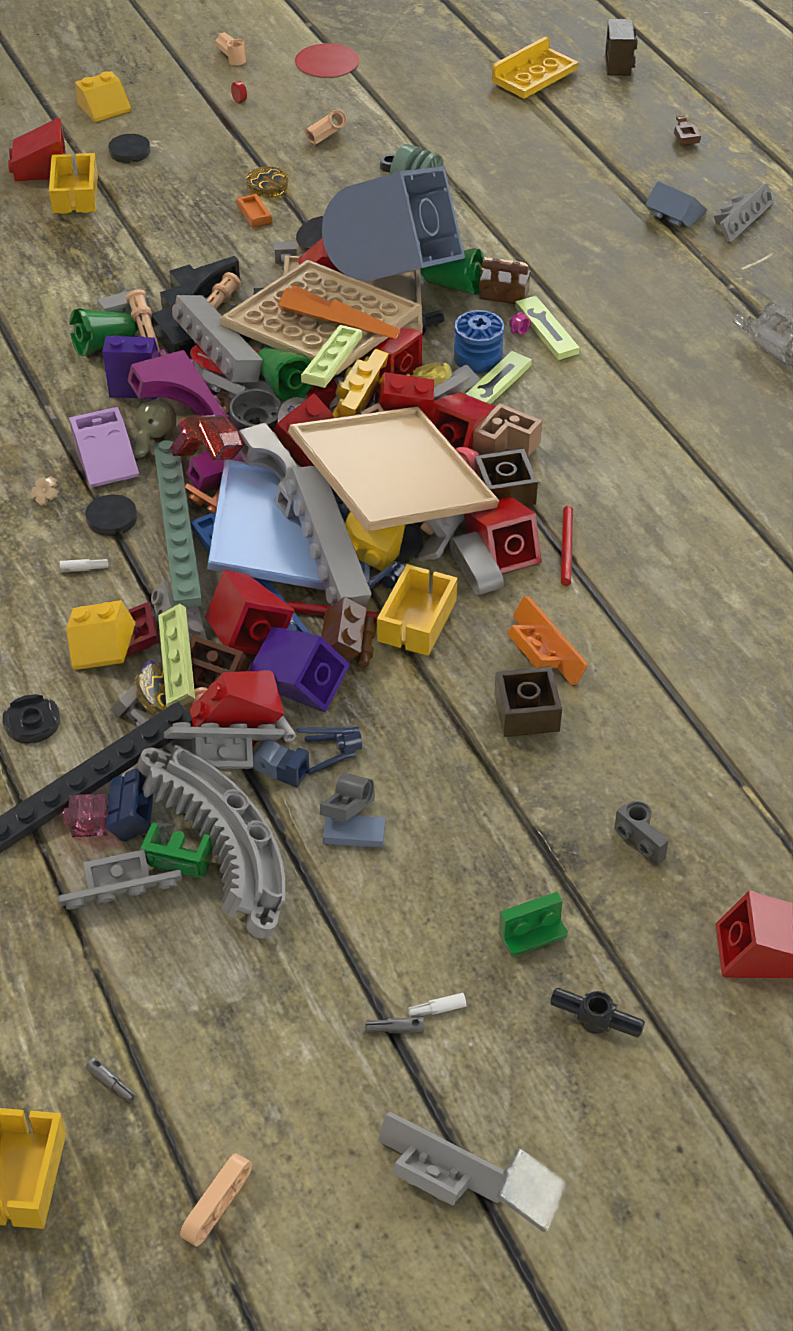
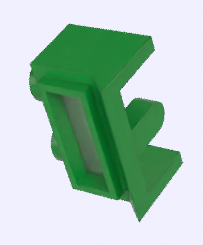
(174, 856)

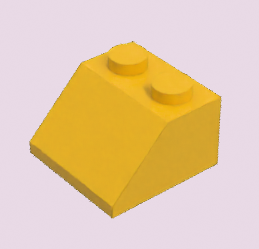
(102, 96)
(377, 546)
(99, 634)

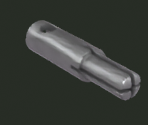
(396, 1025)
(109, 1079)

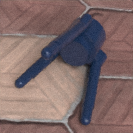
(388, 576)
(345, 738)

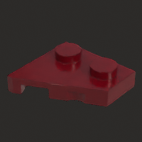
(145, 629)

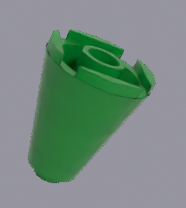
(458, 274)
(94, 325)
(283, 373)

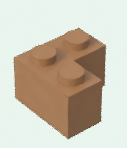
(507, 429)

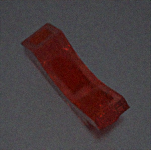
(215, 431)

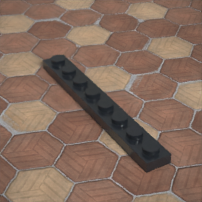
(88, 776)

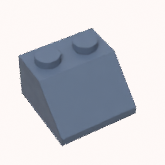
(675, 205)

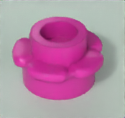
(519, 323)

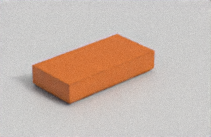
(254, 210)

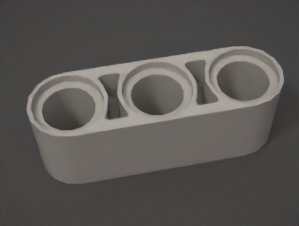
(476, 563)

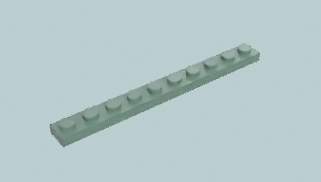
(177, 527)

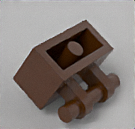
(504, 281)
(349, 630)
(213, 659)

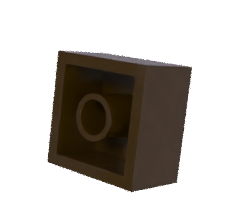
(620, 47)
(508, 475)
(527, 701)

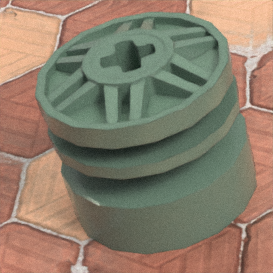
(412, 157)

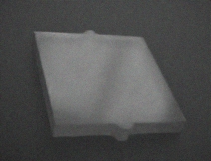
(531, 1190)

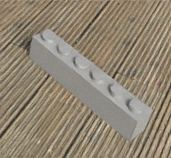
(220, 344)
(327, 536)

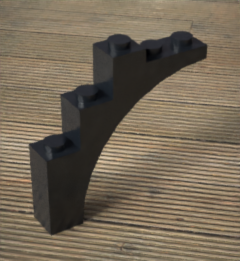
(187, 282)

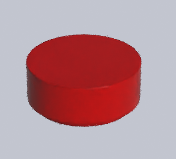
(239, 91)

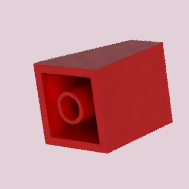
(34, 150)
(404, 352)
(404, 391)
(458, 417)
(508, 533)
(245, 612)
(239, 699)
(756, 938)

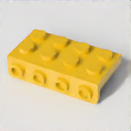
(532, 69)

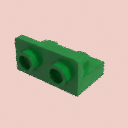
(532, 924)

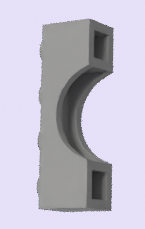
(266, 451)

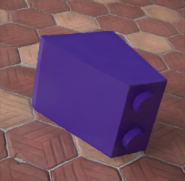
(119, 355)
(302, 666)

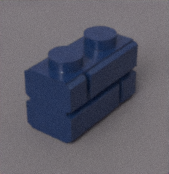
(128, 807)

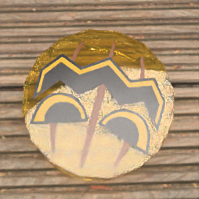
(267, 181)
(151, 688)

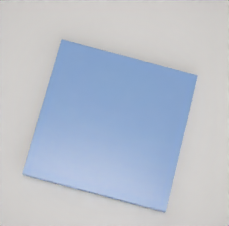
(255, 535)

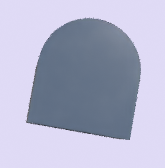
(392, 225)

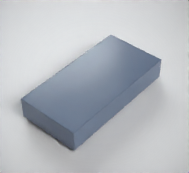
(356, 831)

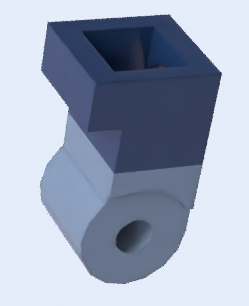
(281, 762)

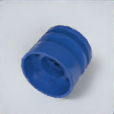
(478, 340)

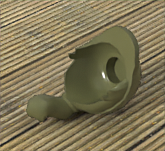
(153, 419)

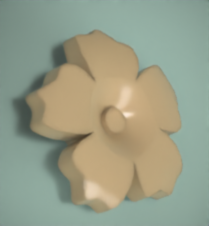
(44, 490)

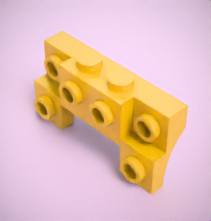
(359, 384)

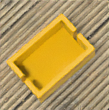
(73, 191)
(414, 614)
(28, 1165)

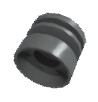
(254, 408)

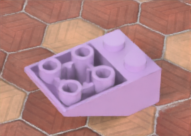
(103, 447)

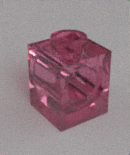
(86, 815)

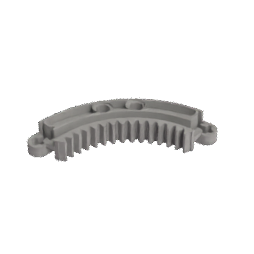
(237, 831)

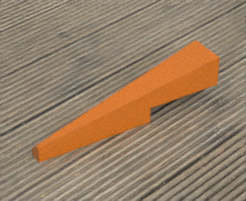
(310, 305)

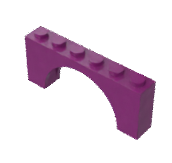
(177, 379)

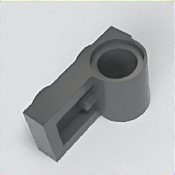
(350, 797)
(633, 824)

